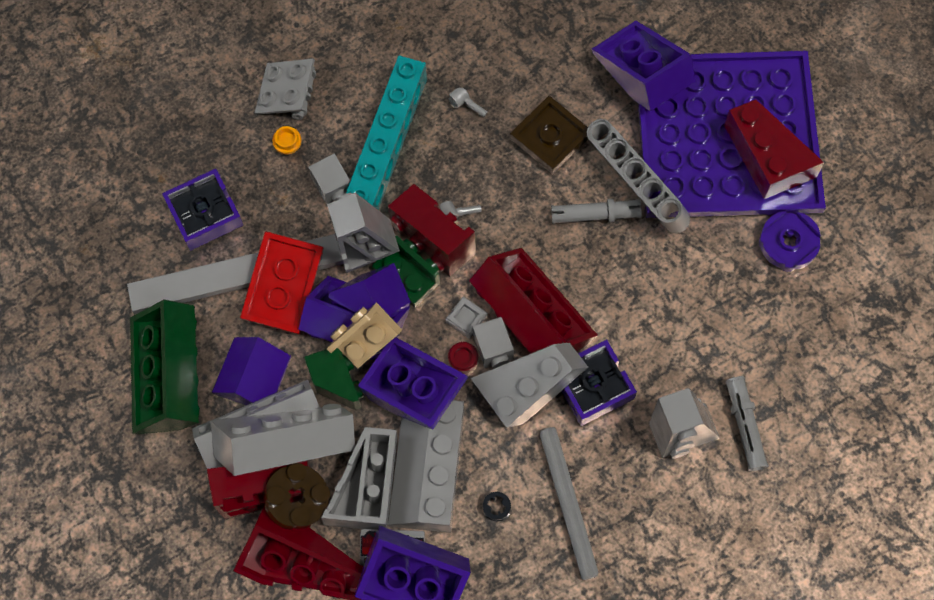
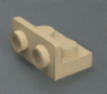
(366, 335)

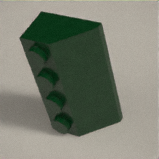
(164, 368)

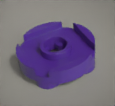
(790, 224)

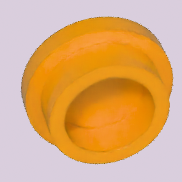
(286, 140)

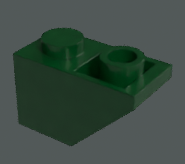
(332, 377)

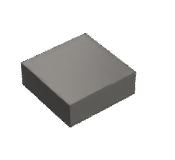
(465, 316)

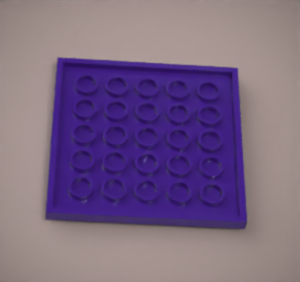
(693, 151)

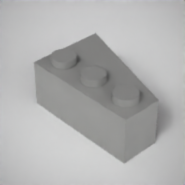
(530, 382)

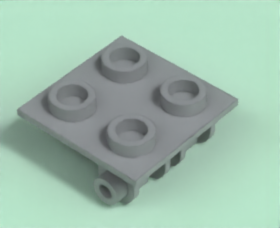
(287, 88)

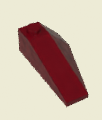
(298, 560)

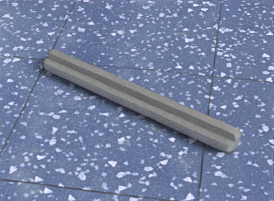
(569, 503)

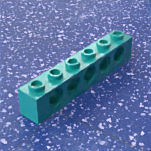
(388, 130)

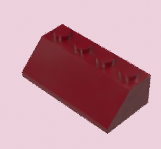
(530, 302)

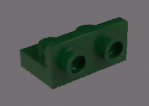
(417, 275)

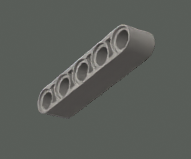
(644, 185)

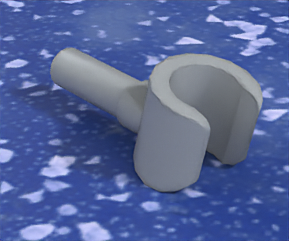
(460, 97)
(448, 206)

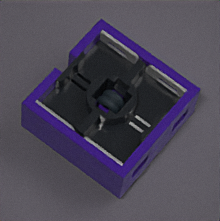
(203, 209)
(599, 386)

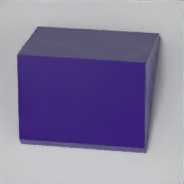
(378, 286)
(251, 370)

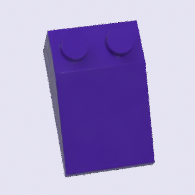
(646, 64)
(411, 383)

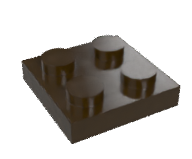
(550, 134)

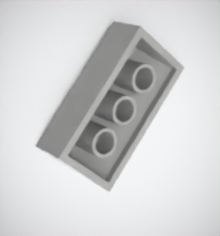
(427, 473)

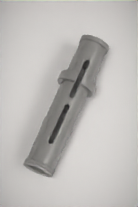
(596, 211)
(746, 422)

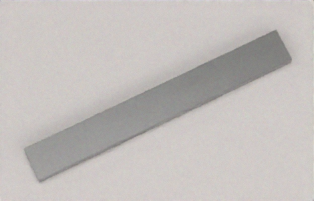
(213, 278)

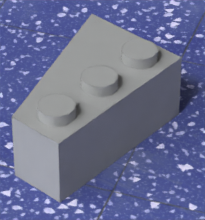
(361, 231)
(681, 423)
(366, 486)

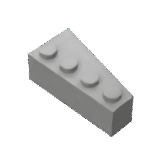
(281, 438)

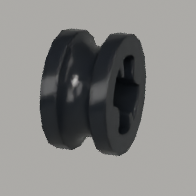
(505, 503)

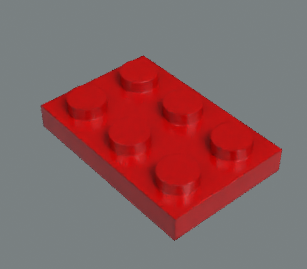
(281, 282)

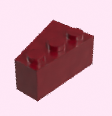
(770, 149)
(432, 230)
(242, 493)

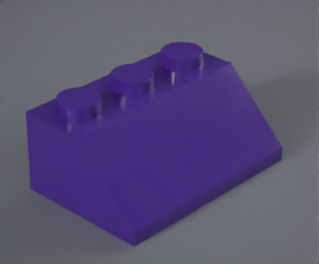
(324, 316)
(410, 570)

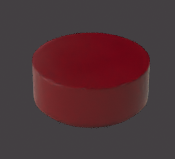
(463, 357)

